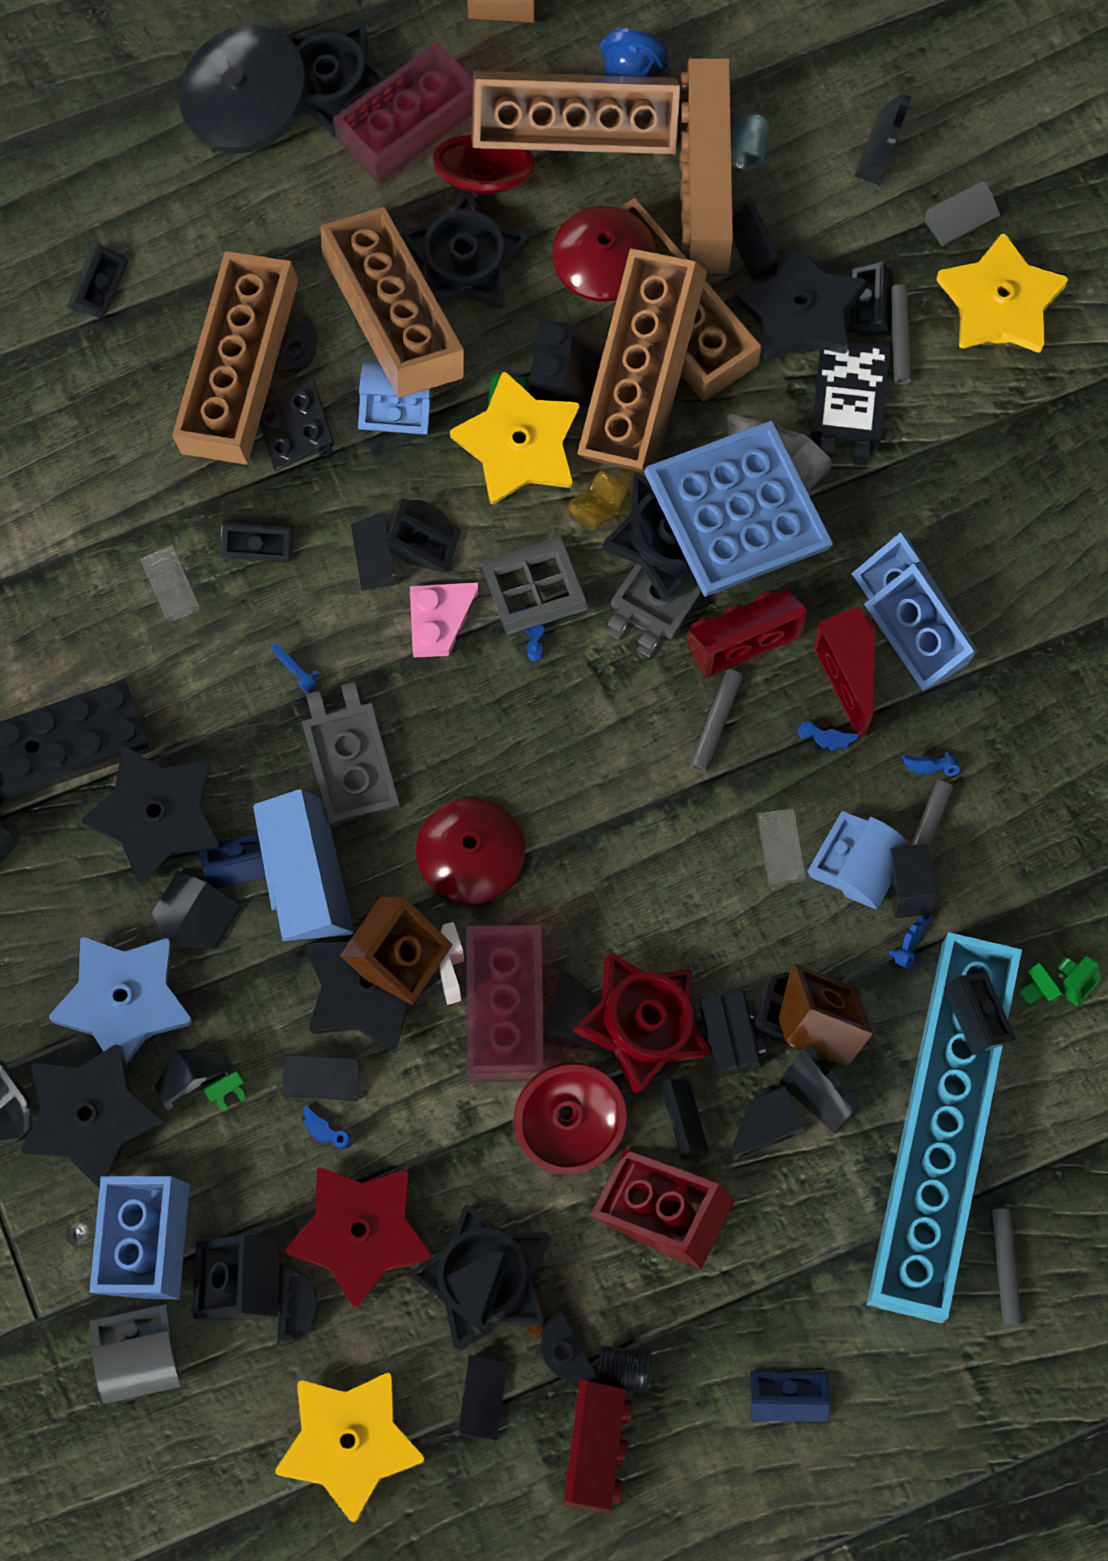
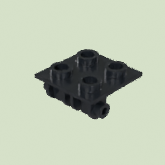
(296, 426)

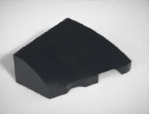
(882, 140)
(570, 1006)
(819, 1090)

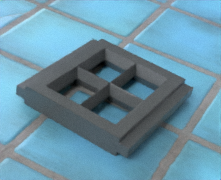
(544, 611)

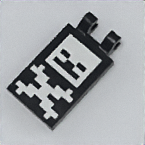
(850, 398)

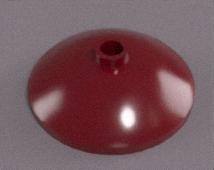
(481, 169)
(595, 268)
(474, 873)
(584, 1135)

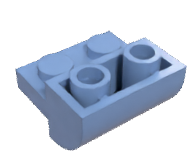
(384, 411)
(857, 858)

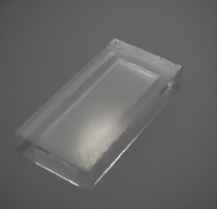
(169, 584)
(781, 847)

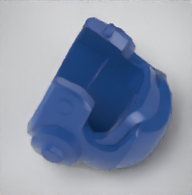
(633, 54)

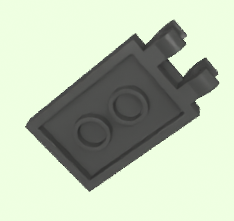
(642, 606)
(349, 758)

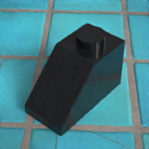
(766, 1123)

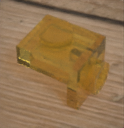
(597, 502)

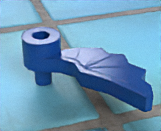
(534, 648)
(306, 682)
(829, 738)
(927, 765)
(904, 956)
(322, 1130)

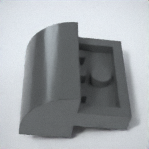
(134, 1354)

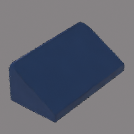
(233, 862)
(789, 1396)

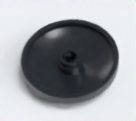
(243, 89)

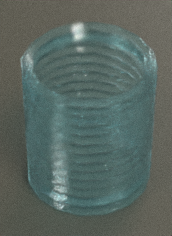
(749, 141)

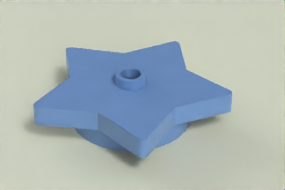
(108, 973)

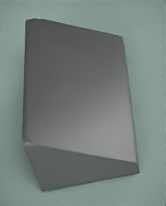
(962, 213)

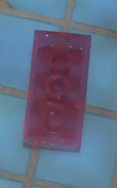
(406, 112)
(504, 1003)

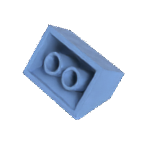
(140, 1237)

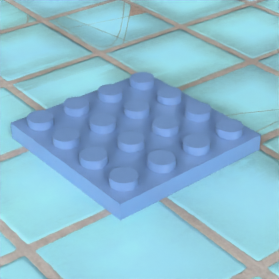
(738, 508)

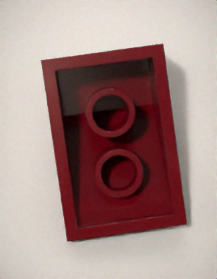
(847, 656)
(663, 1208)

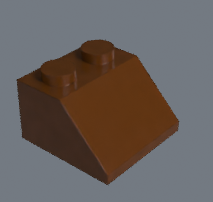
(397, 948)
(823, 1015)

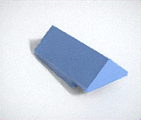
(914, 613)
(302, 867)

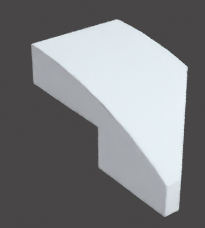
(454, 956)

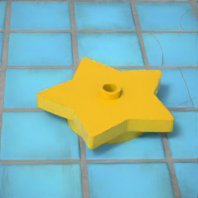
(1001, 297)
(511, 464)
(378, 1447)

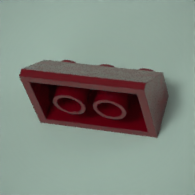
(746, 631)
(597, 1447)

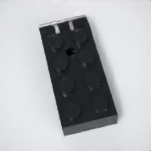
(71, 737)

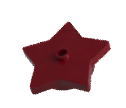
(644, 1020)
(363, 1260)

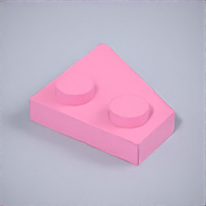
(438, 616)

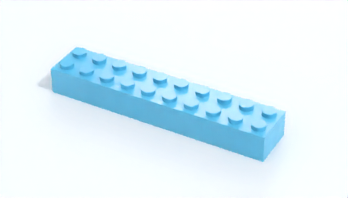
(940, 1143)

